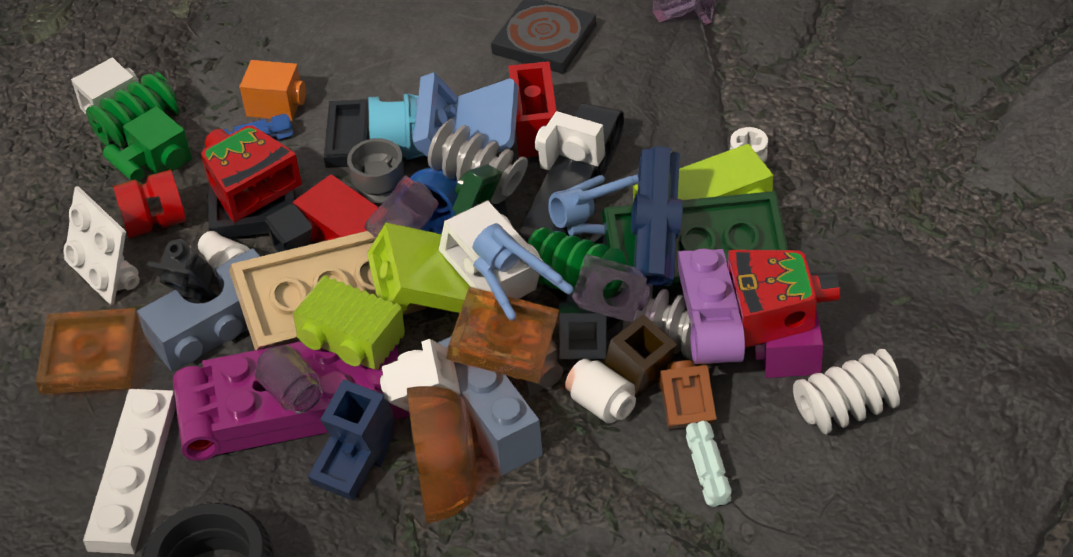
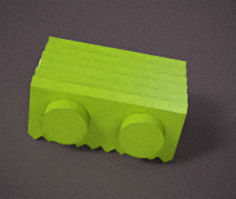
(349, 323)

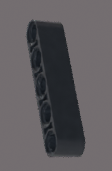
(569, 173)

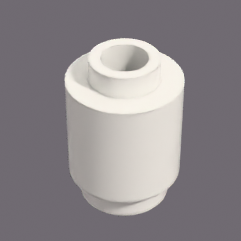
(601, 390)

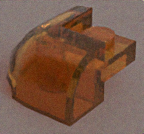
(442, 450)

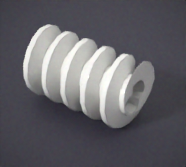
(848, 390)

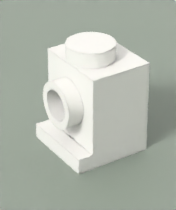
(418, 369)

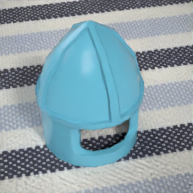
(395, 123)

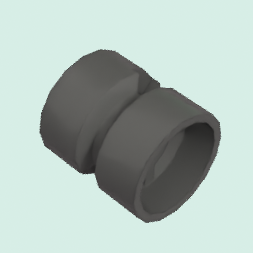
(375, 169)

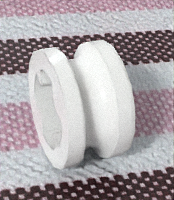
(755, 137)

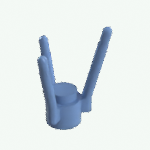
(575, 205)
(501, 251)

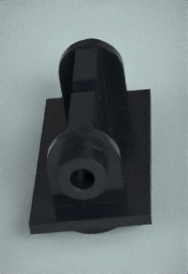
(185, 272)

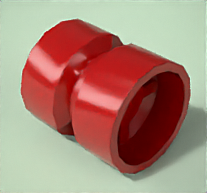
(134, 206)

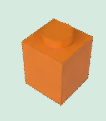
(272, 89)

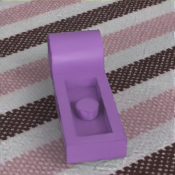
(711, 307)

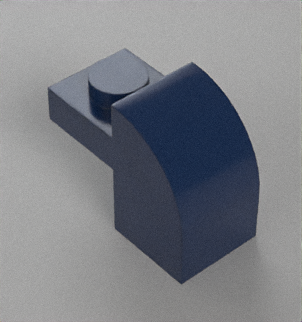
(360, 437)

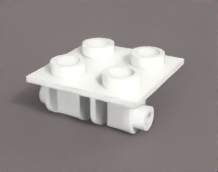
(96, 248)

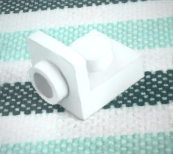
(570, 138)

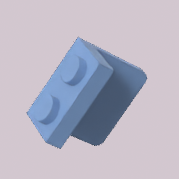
(485, 110)

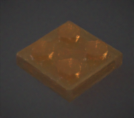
(501, 345)
(87, 351)

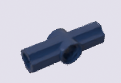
(657, 215)

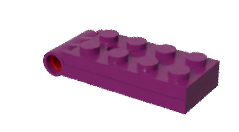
(230, 411)

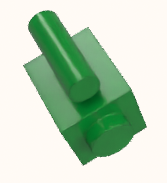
(153, 143)

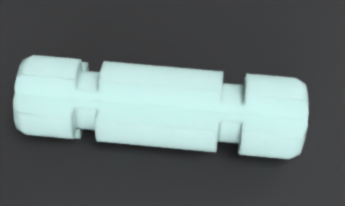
(708, 464)

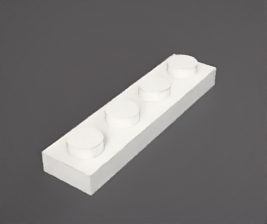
(130, 472)

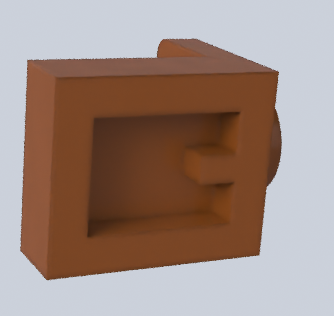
(686, 394)

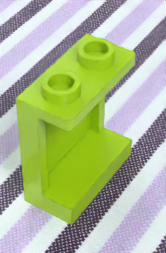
(412, 269)

